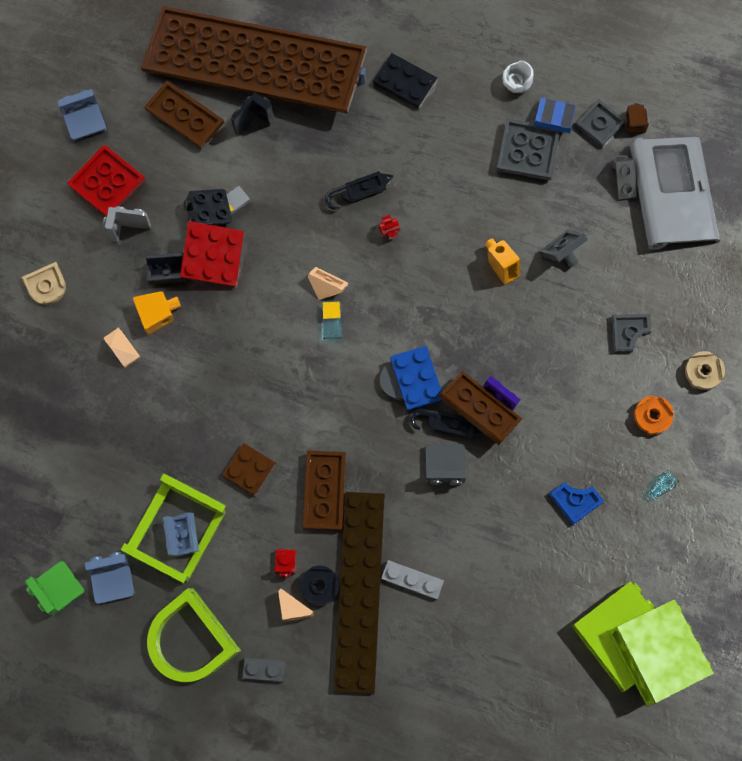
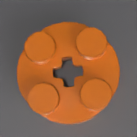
(653, 404)

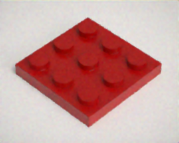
(106, 180)
(211, 254)

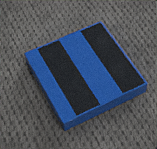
(555, 115)

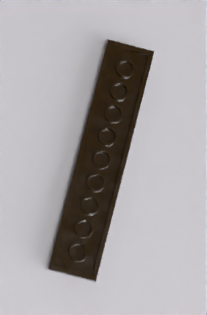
(359, 593)

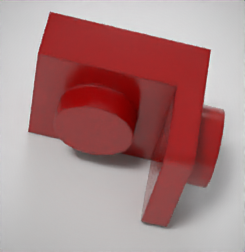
(285, 563)

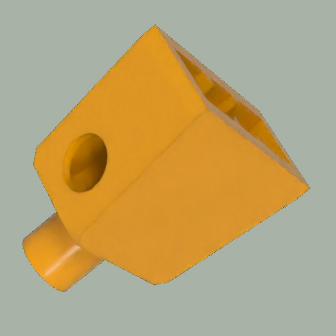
(503, 260)
(155, 310)

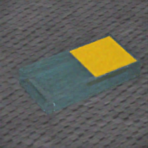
(331, 320)

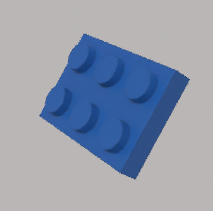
(416, 378)

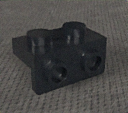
(164, 268)

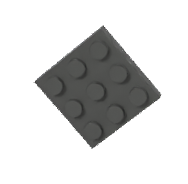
(528, 150)

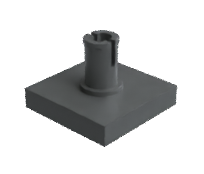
(563, 247)

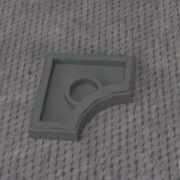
(627, 329)

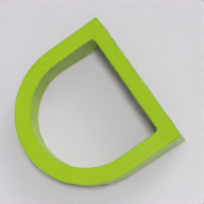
(153, 640)

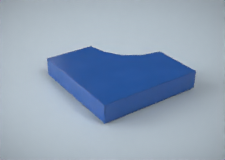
(575, 502)

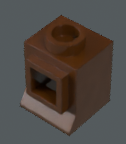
(636, 119)

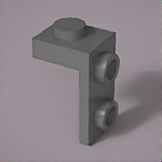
(625, 176)

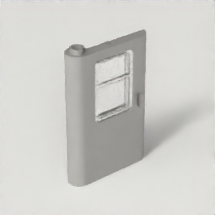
(670, 191)

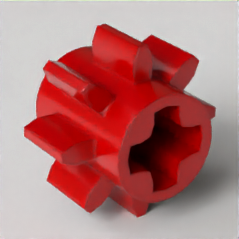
(389, 227)

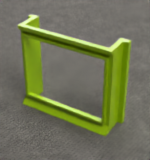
(190, 493)

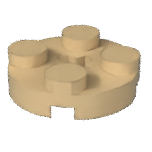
(698, 379)

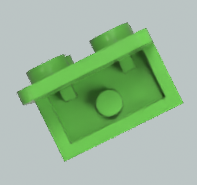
(55, 588)

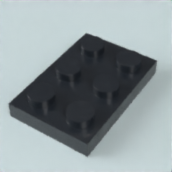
(405, 80)

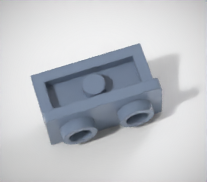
(180, 535)

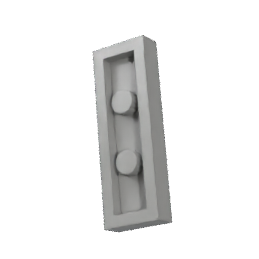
(412, 580)

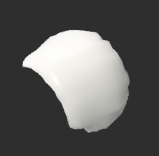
(518, 77)

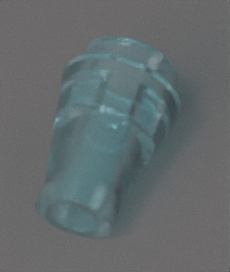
(664, 484)

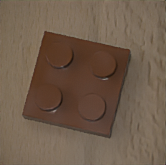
(249, 469)

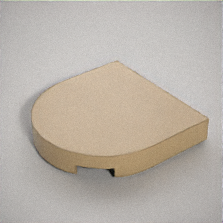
(46, 284)

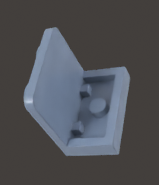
(82, 114)
(110, 577)

